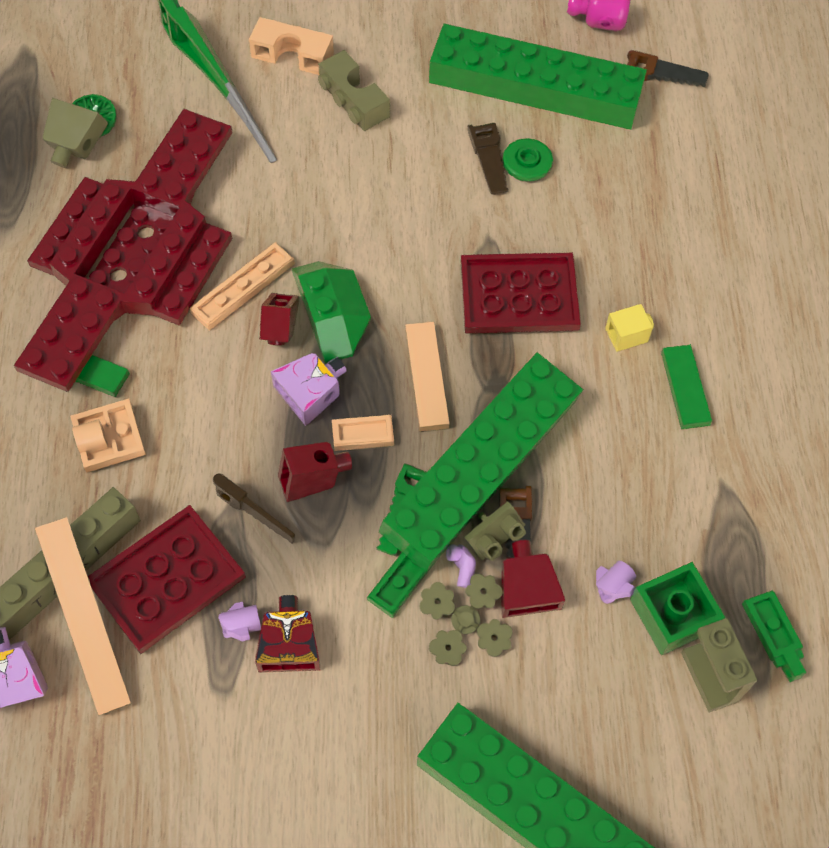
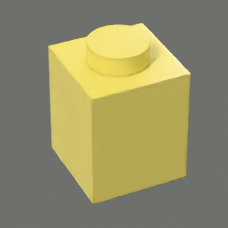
(629, 327)

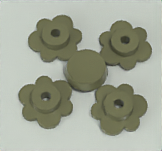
(465, 619)

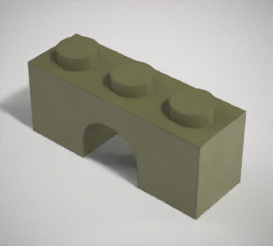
(364, 105)

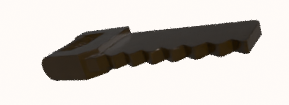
(489, 155)
(238, 499)

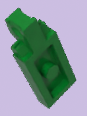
(776, 633)

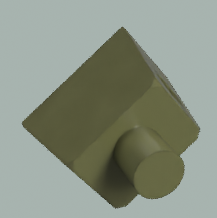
(71, 131)

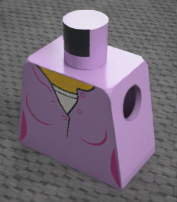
(308, 385)
(19, 672)

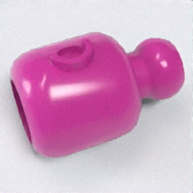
(601, 13)

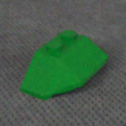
(333, 307)

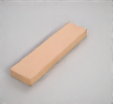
(242, 286)
(427, 376)

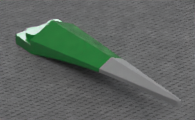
(192, 41)

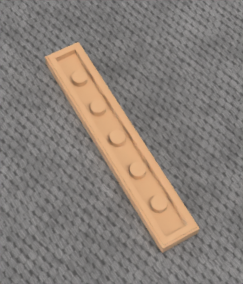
(82, 616)

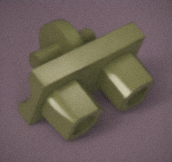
(494, 531)

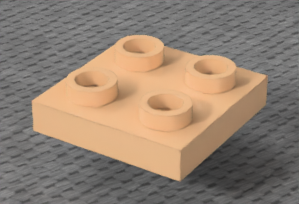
(107, 435)

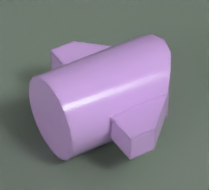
(615, 582)
(240, 621)

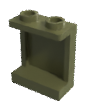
(719, 666)

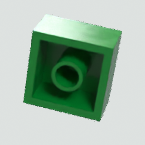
(675, 607)

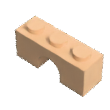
(274, 38)

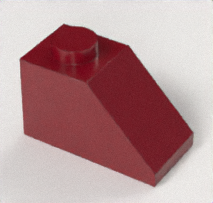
(278, 318)

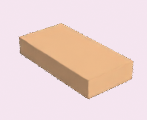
(362, 432)

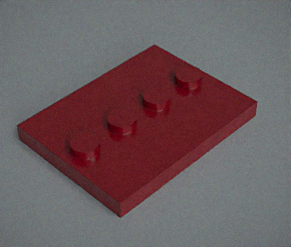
(519, 293)
(165, 578)

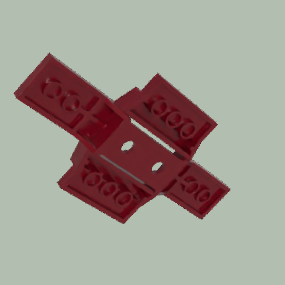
(161, 269)

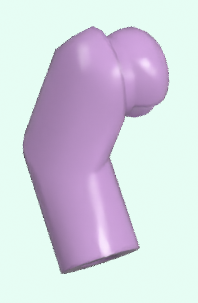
(464, 561)

